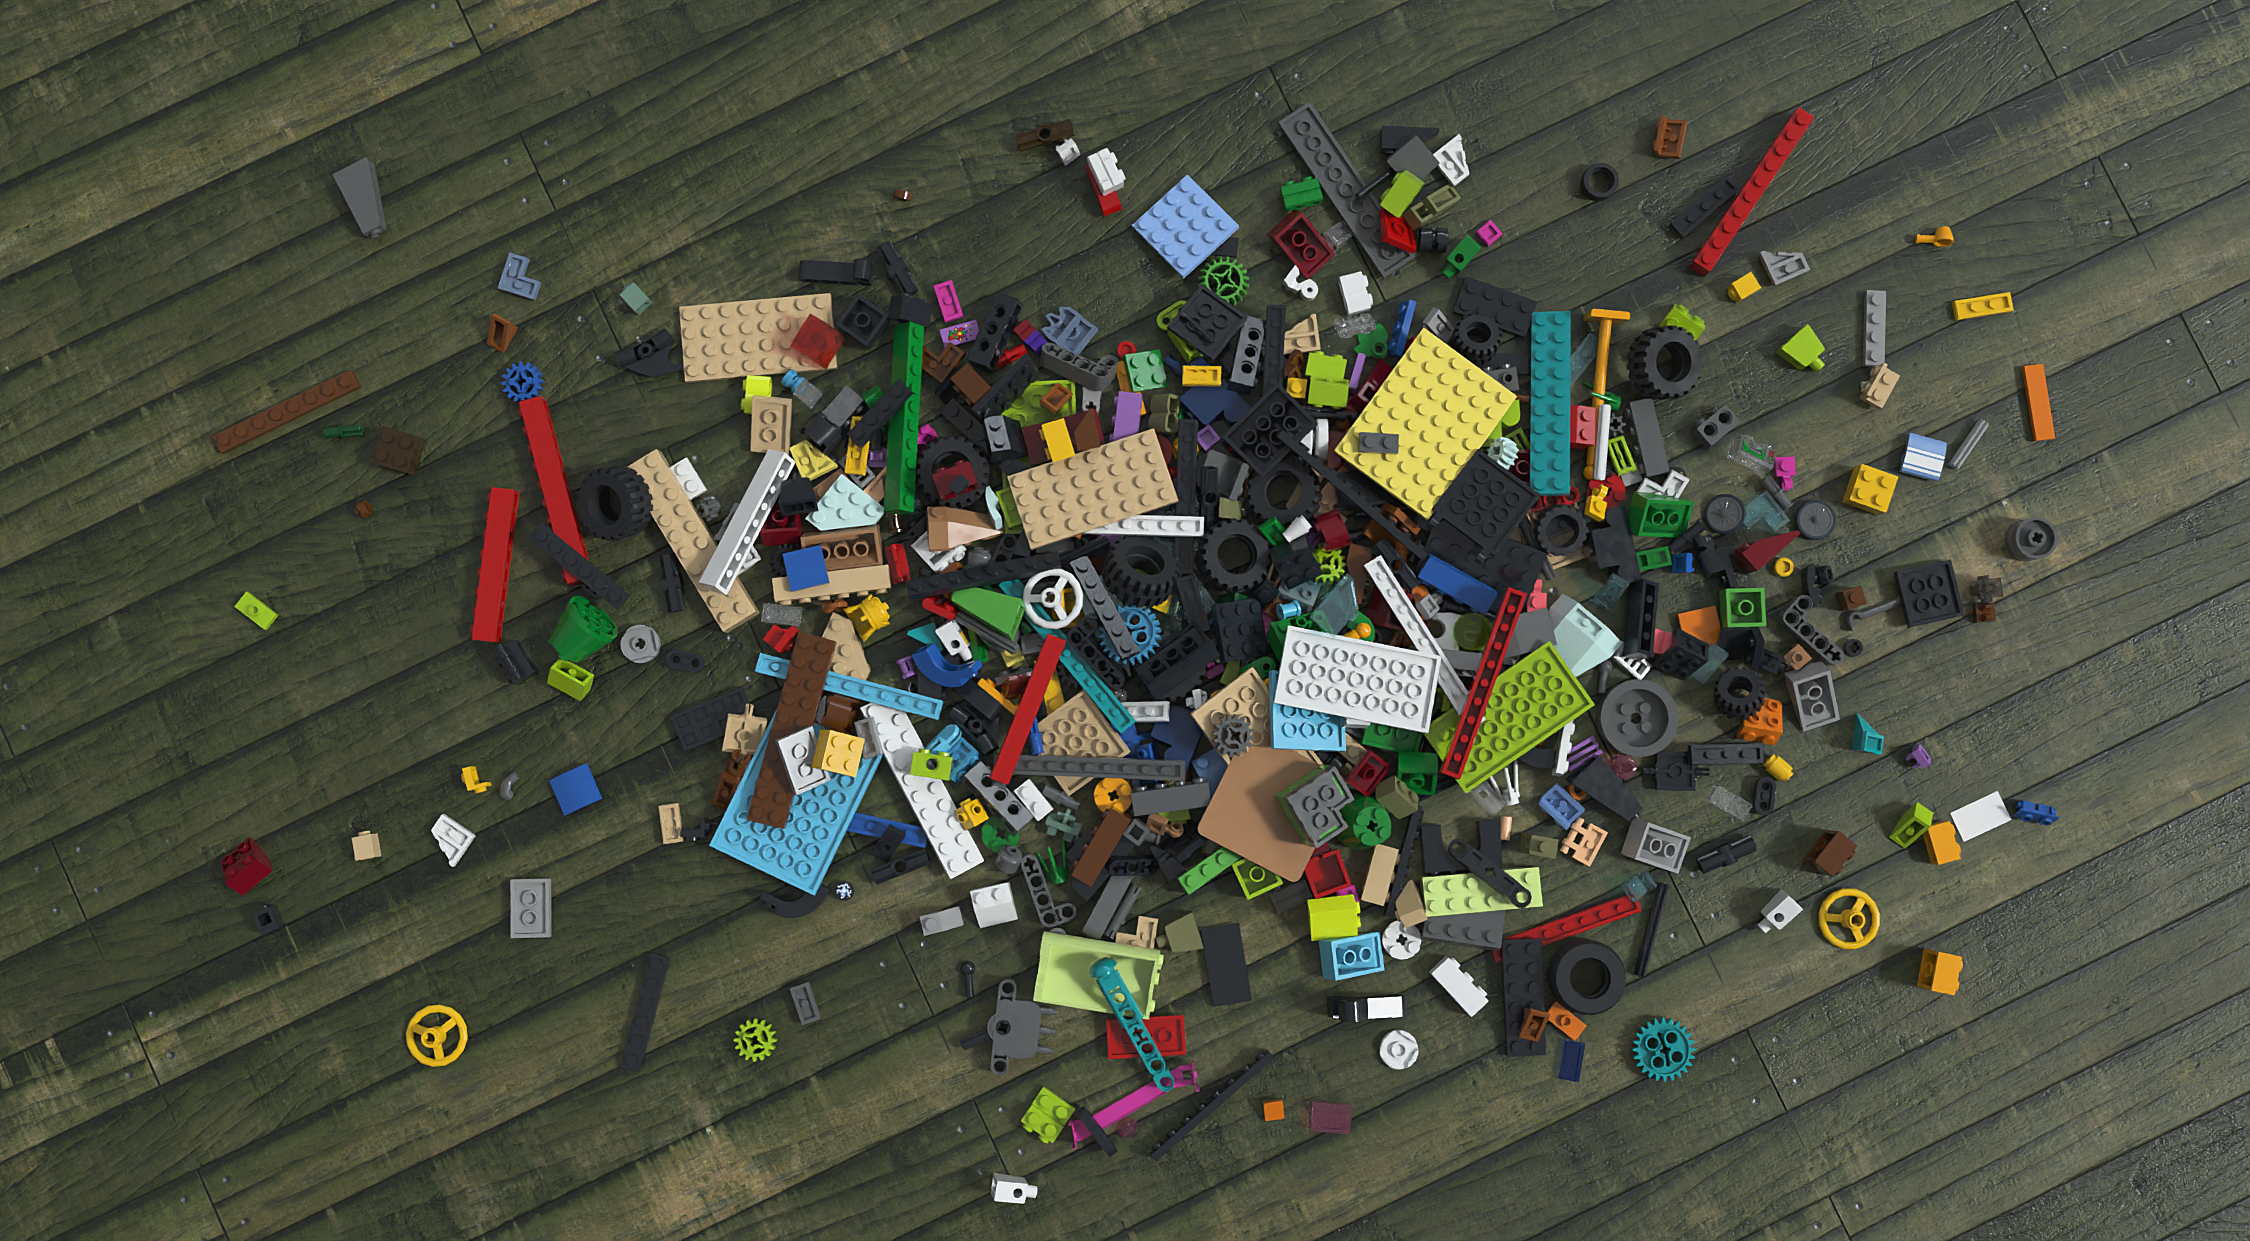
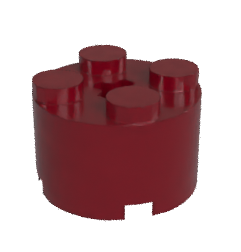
(1333, 529)

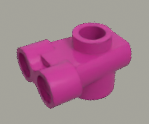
(925, 434)

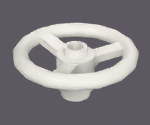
(1044, 597)

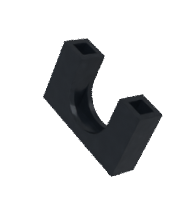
(1436, 860)

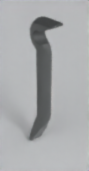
(1871, 612)

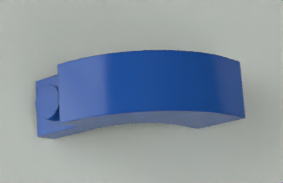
(941, 671)

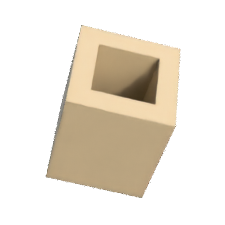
(366, 846)

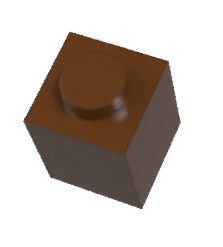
(1851, 598)

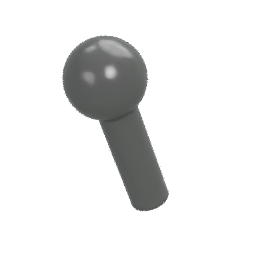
(1604, 668)

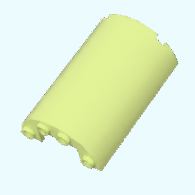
(1066, 980)

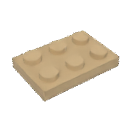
(771, 424)

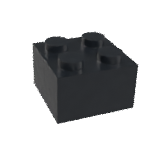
(863, 322)
(1296, 562)

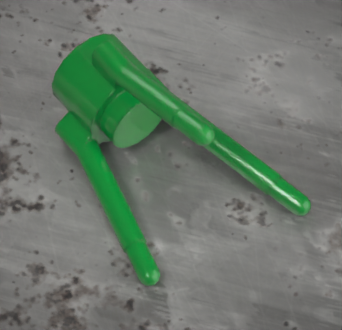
(1609, 398)
(1056, 874)

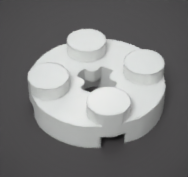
(1395, 948)

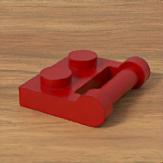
(940, 606)

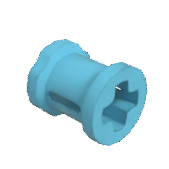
(1288, 610)

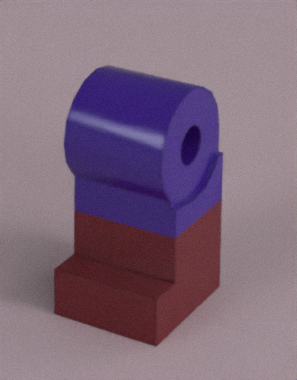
(1030, 336)

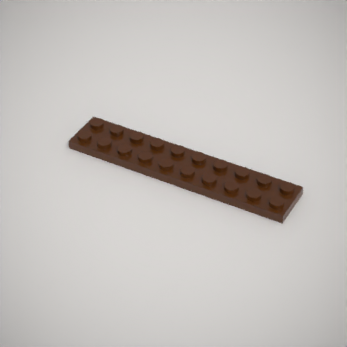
(795, 711)

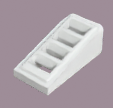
(1619, 659)

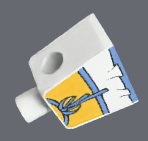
(952, 631)

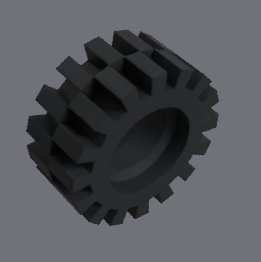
(776, 558)

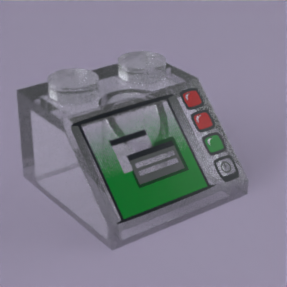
(1751, 454)

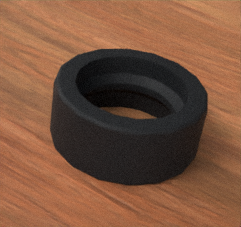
(1611, 173)

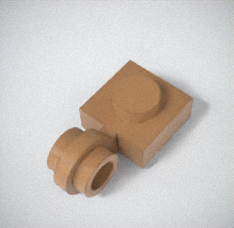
(1160, 825)

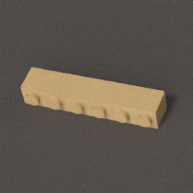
(841, 584)

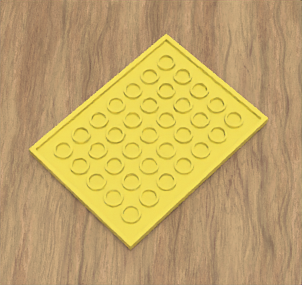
(1442, 417)

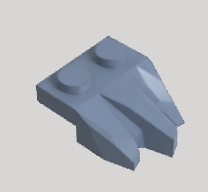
(1069, 330)

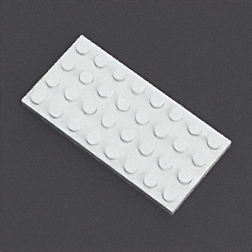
(1357, 679)

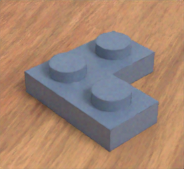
(514, 280)

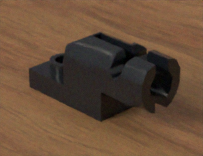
(1715, 561)

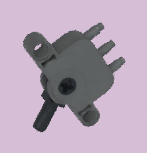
(1023, 1031)

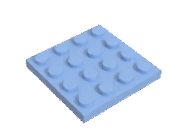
(1185, 226)

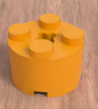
(1107, 785)

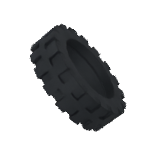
(1577, 538)

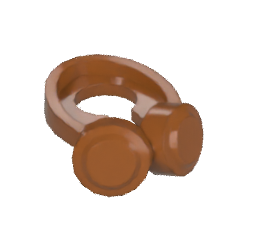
(838, 605)

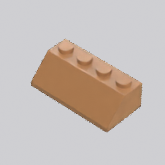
(847, 547)

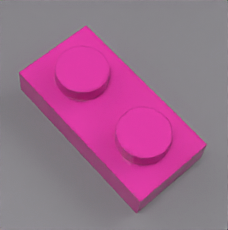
(948, 301)

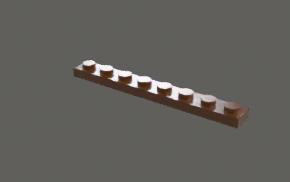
(287, 411)

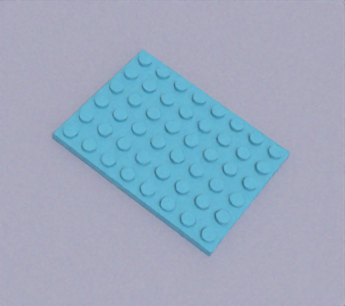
(813, 828)

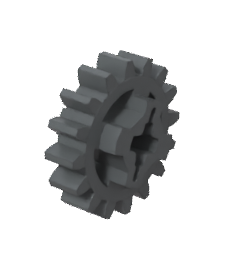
(1238, 741)

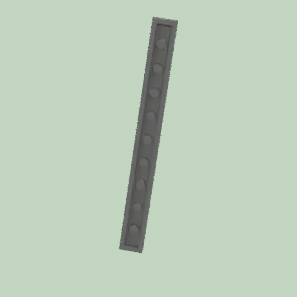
(1100, 767)

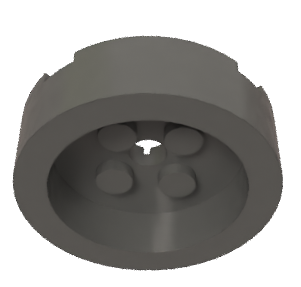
(1656, 713)

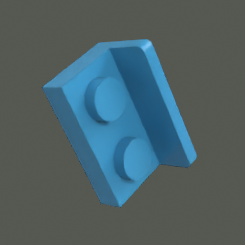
(964, 759)

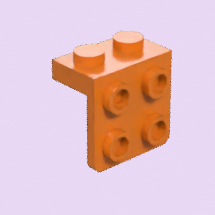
(1765, 725)

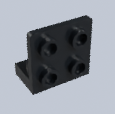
(1742, 643)
(1684, 655)

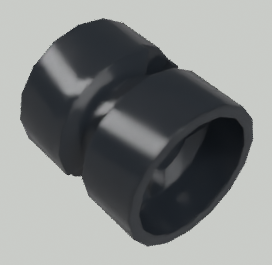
(1433, 239)
(1330, 758)

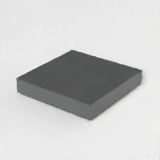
(1414, 158)

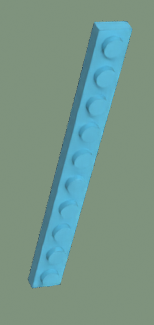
(860, 689)

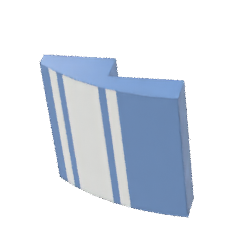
(1923, 457)

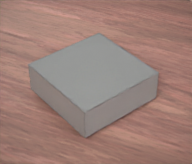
(1632, 477)

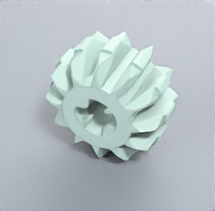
(1503, 452)

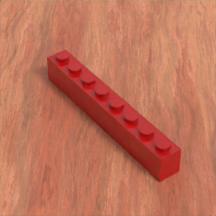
(495, 565)

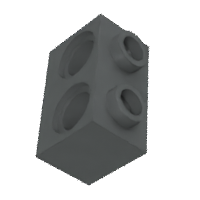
(1717, 428)

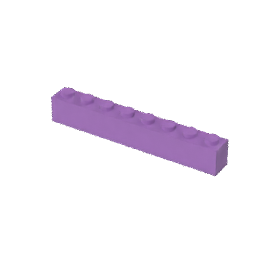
(1125, 424)

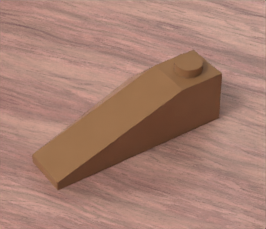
(954, 527)

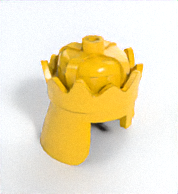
(868, 616)

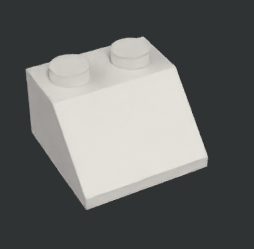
(994, 904)

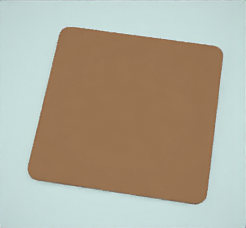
(1249, 817)

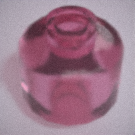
(1629, 768)

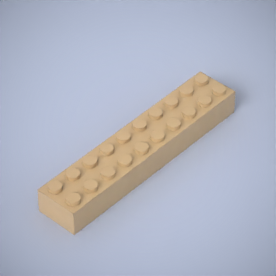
(691, 540)

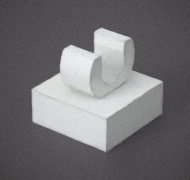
(1067, 151)
(1198, 698)

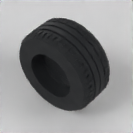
(1613, 976)

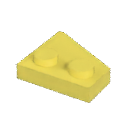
(811, 460)

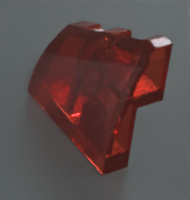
(1015, 685)

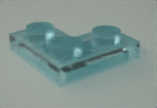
(1766, 508)

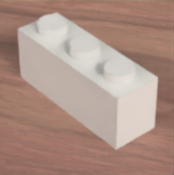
(1459, 985)

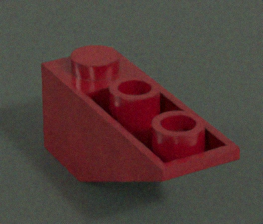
(1371, 385)

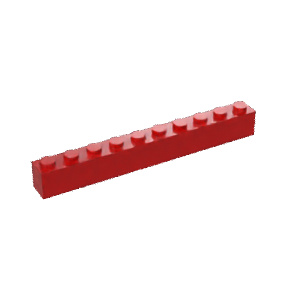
(1751, 192)
(552, 477)
(1483, 683)

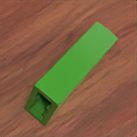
(992, 609)

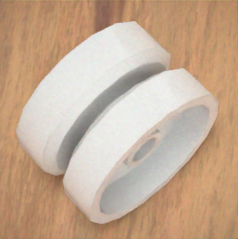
(1318, 439)

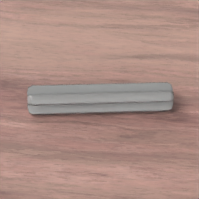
(1968, 444)

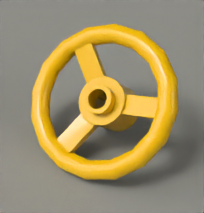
(1845, 917)
(436, 1035)

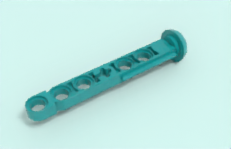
(1108, 980)

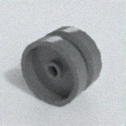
(2031, 539)

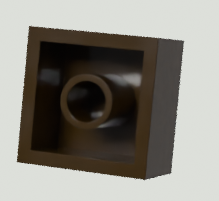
(398, 450)

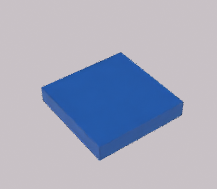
(806, 568)

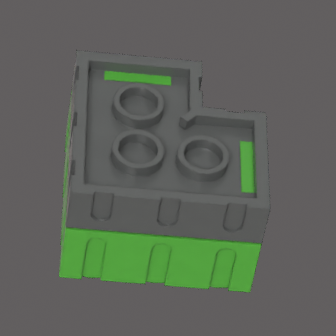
(1315, 805)

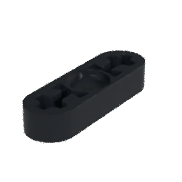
(1139, 869)
(1097, 1131)

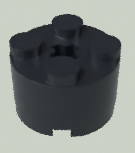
(822, 433)

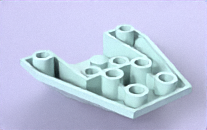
(1580, 636)

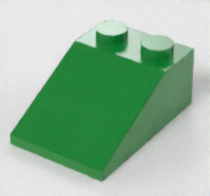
(1658, 515)

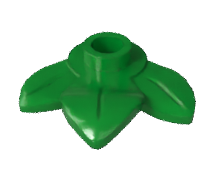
(1370, 341)

